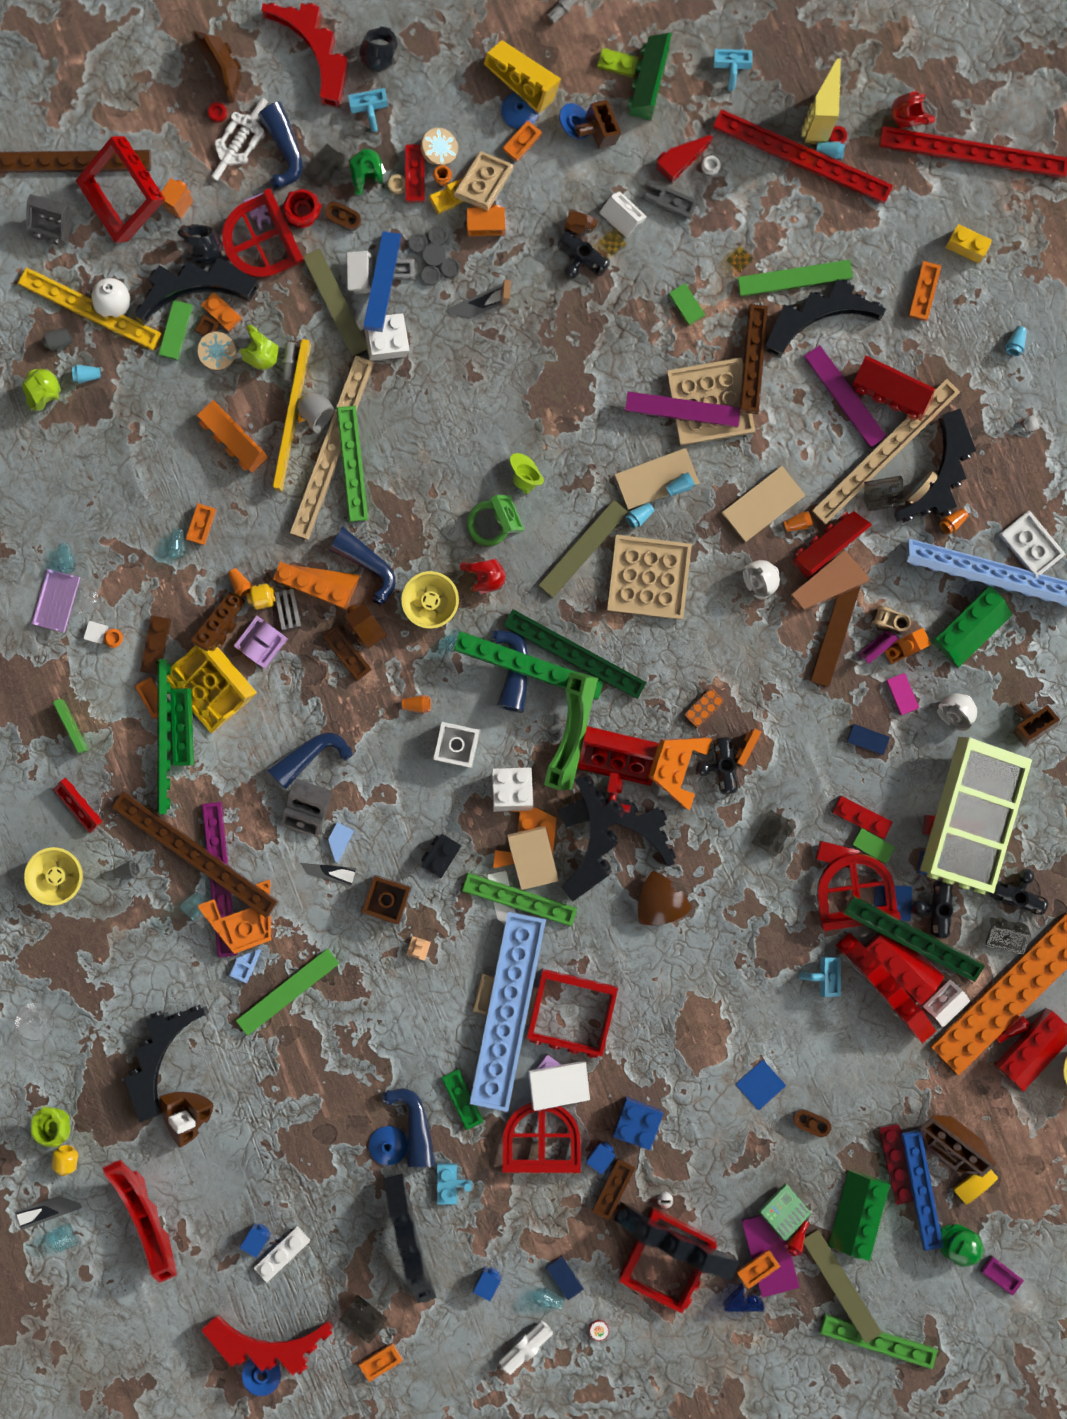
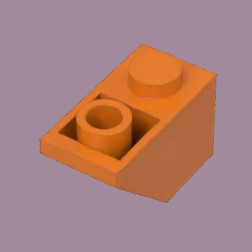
(907, 646)

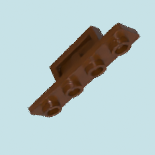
(219, 623)

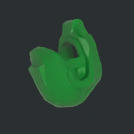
(365, 164)
(964, 1248)

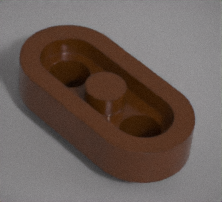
(344, 216)
(811, 1122)

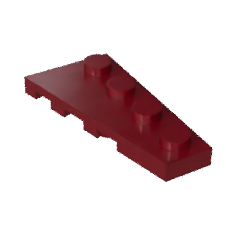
(896, 1162)

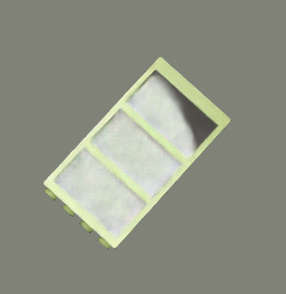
(975, 815)

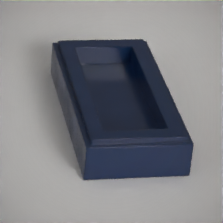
(868, 739)
(564, 1277)

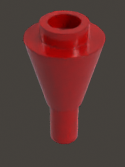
(1017, 1026)
(795, 1243)

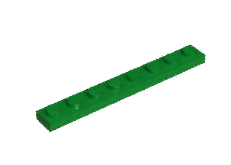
(516, 661)
(163, 728)

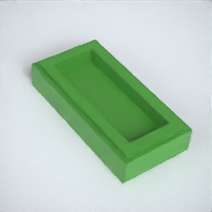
(686, 304)
(873, 845)

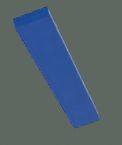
(382, 281)
(921, 1190)

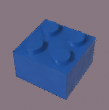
(638, 1123)

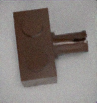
(600, 124)
(365, 625)
(1034, 724)

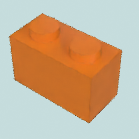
(176, 197)
(486, 222)

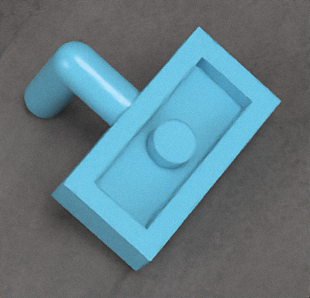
(733, 60)
(368, 102)
(829, 976)
(448, 1183)

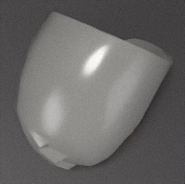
(315, 410)

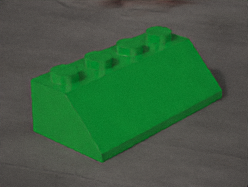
(650, 76)
(972, 626)
(859, 1215)

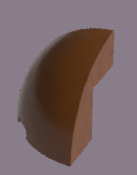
(661, 902)
(196, 1105)

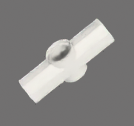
(526, 1347)

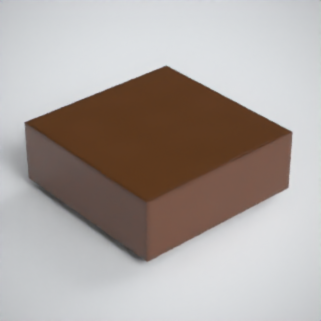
(206, 325)

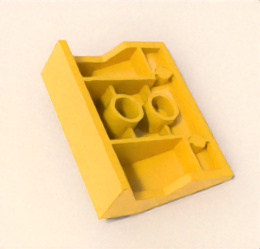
(215, 685)

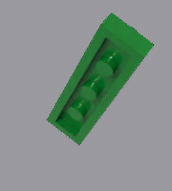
(182, 727)

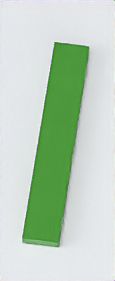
(794, 278)
(352, 463)
(519, 899)
(287, 992)
(884, 1343)

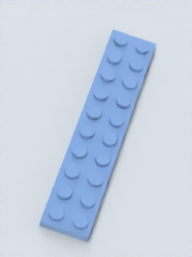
(986, 571)
(507, 1011)

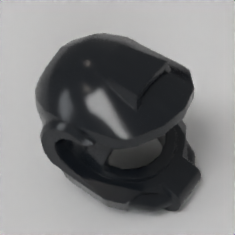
(377, 56)
(204, 248)

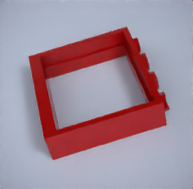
(86, 181)
(573, 1047)
(693, 1282)

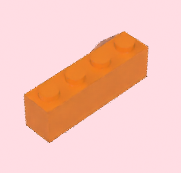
(232, 436)
(322, 584)

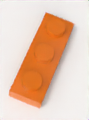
(924, 291)

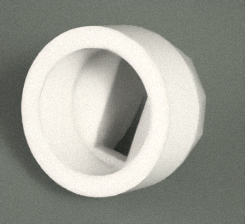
(1031, 423)
(665, 1196)

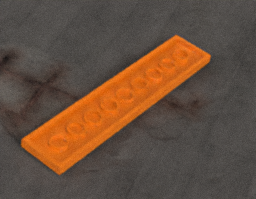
(1005, 999)

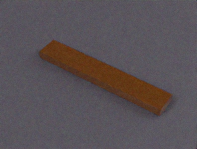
(753, 359)
(834, 638)

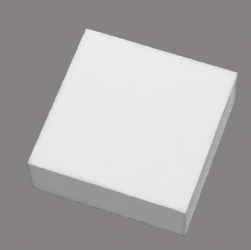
(95, 632)
(181, 1122)

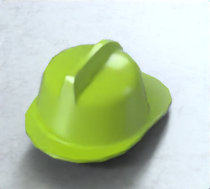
(526, 473)

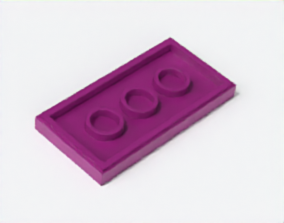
(761, 1237)

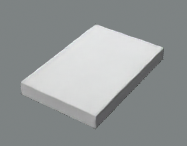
(1032, 544)
(559, 1085)

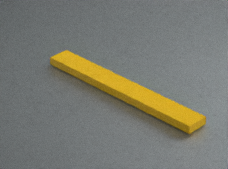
(83, 306)
(291, 416)

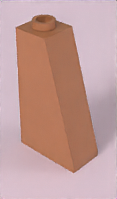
(832, 581)

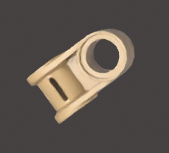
(889, 619)

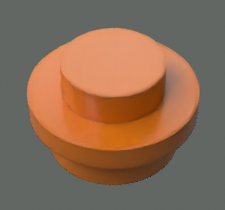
(113, 638)

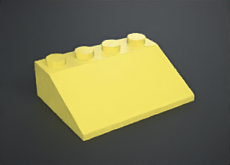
(824, 110)

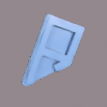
(339, 840)
(244, 966)

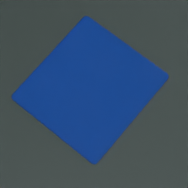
(903, 900)
(760, 1084)

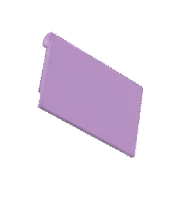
(55, 600)

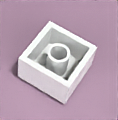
(390, 342)
(456, 744)
(512, 789)

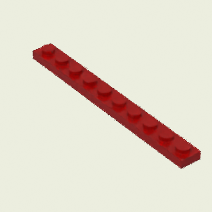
(973, 152)
(802, 156)

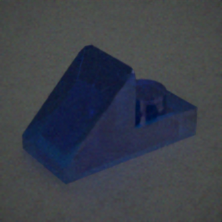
(737, 1303)

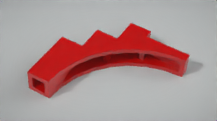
(321, 42)
(887, 987)
(145, 1216)
(235, 1345)

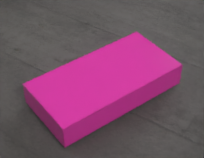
(902, 694)

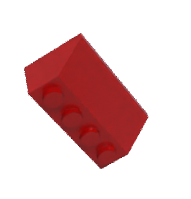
(893, 388)
(831, 543)
(617, 753)
(906, 966)
(1034, 1049)

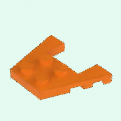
(671, 765)
(527, 821)
(241, 929)

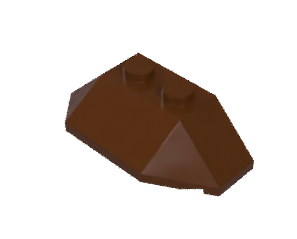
(220, 61)
(956, 1145)

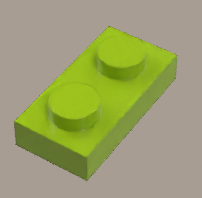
(618, 62)

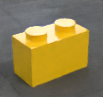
(968, 243)

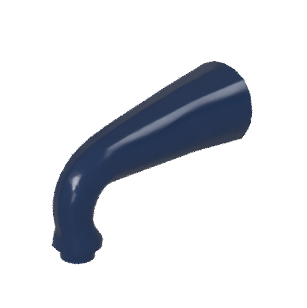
(279, 127)
(356, 551)
(515, 685)
(292, 764)
(419, 1139)

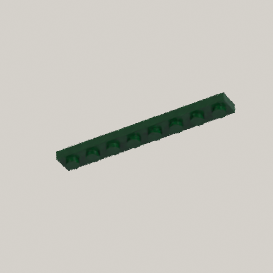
(575, 654)
(913, 938)

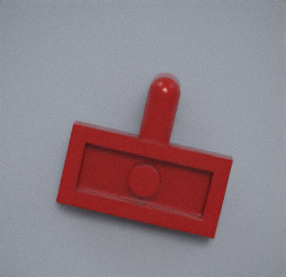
(614, 788)

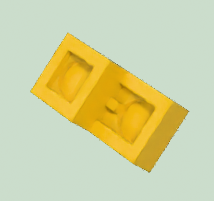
(445, 198)
(974, 1186)

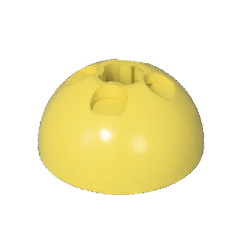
(425, 590)
(42, 876)

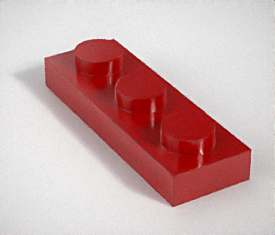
(414, 174)
(77, 805)
(862, 817)

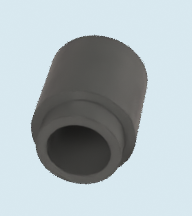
(57, 339)

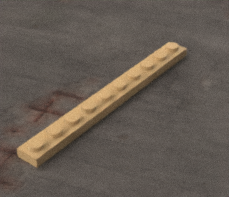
(330, 452)
(882, 455)

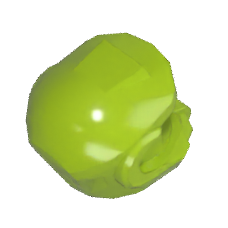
(261, 352)
(39, 388)
(50, 1126)

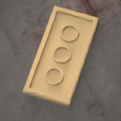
(649, 480)
(763, 504)

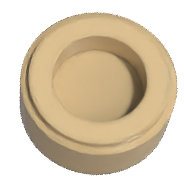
(397, 184)

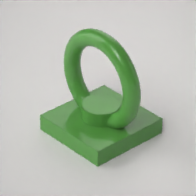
(505, 515)

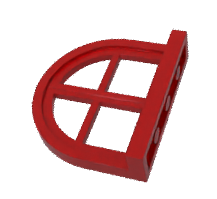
(281, 228)
(839, 920)
(541, 1165)

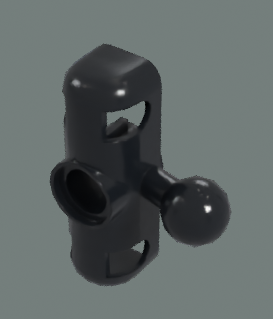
(575, 245)
(724, 754)
(1029, 899)
(942, 920)

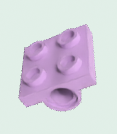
(261, 642)

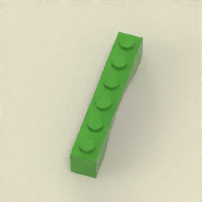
(580, 696)

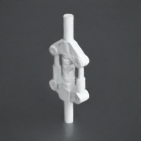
(249, 123)

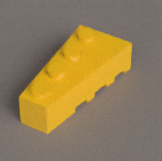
(523, 75)

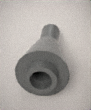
(127, 870)

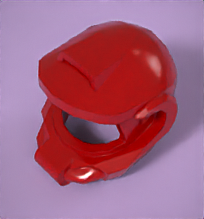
(908, 110)
(301, 208)
(489, 573)

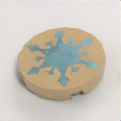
(439, 146)
(216, 350)
(921, 487)

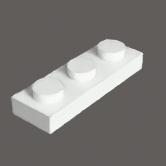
(282, 1254)

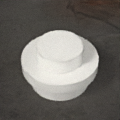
(710, 165)

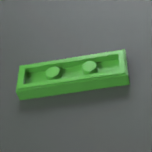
(175, 330)
(70, 726)

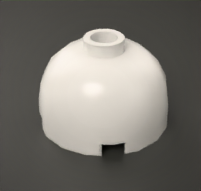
(110, 297)
(762, 578)
(958, 710)

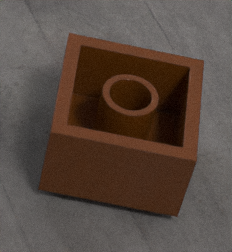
(387, 899)

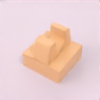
(418, 948)

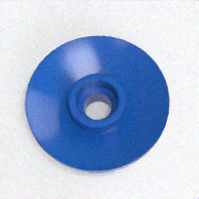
(572, 115)
(514, 117)
(392, 1136)
(260, 1387)

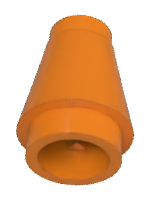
(442, 175)
(953, 521)
(798, 522)
(239, 583)
(417, 704)

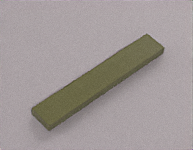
(336, 302)
(583, 549)
(842, 1286)

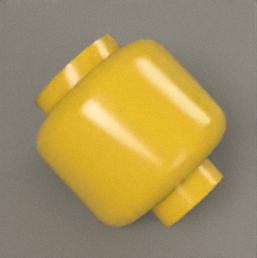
(261, 596)
(64, 1160)

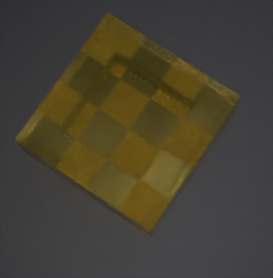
(613, 242)
(740, 259)

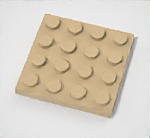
(712, 384)
(649, 577)

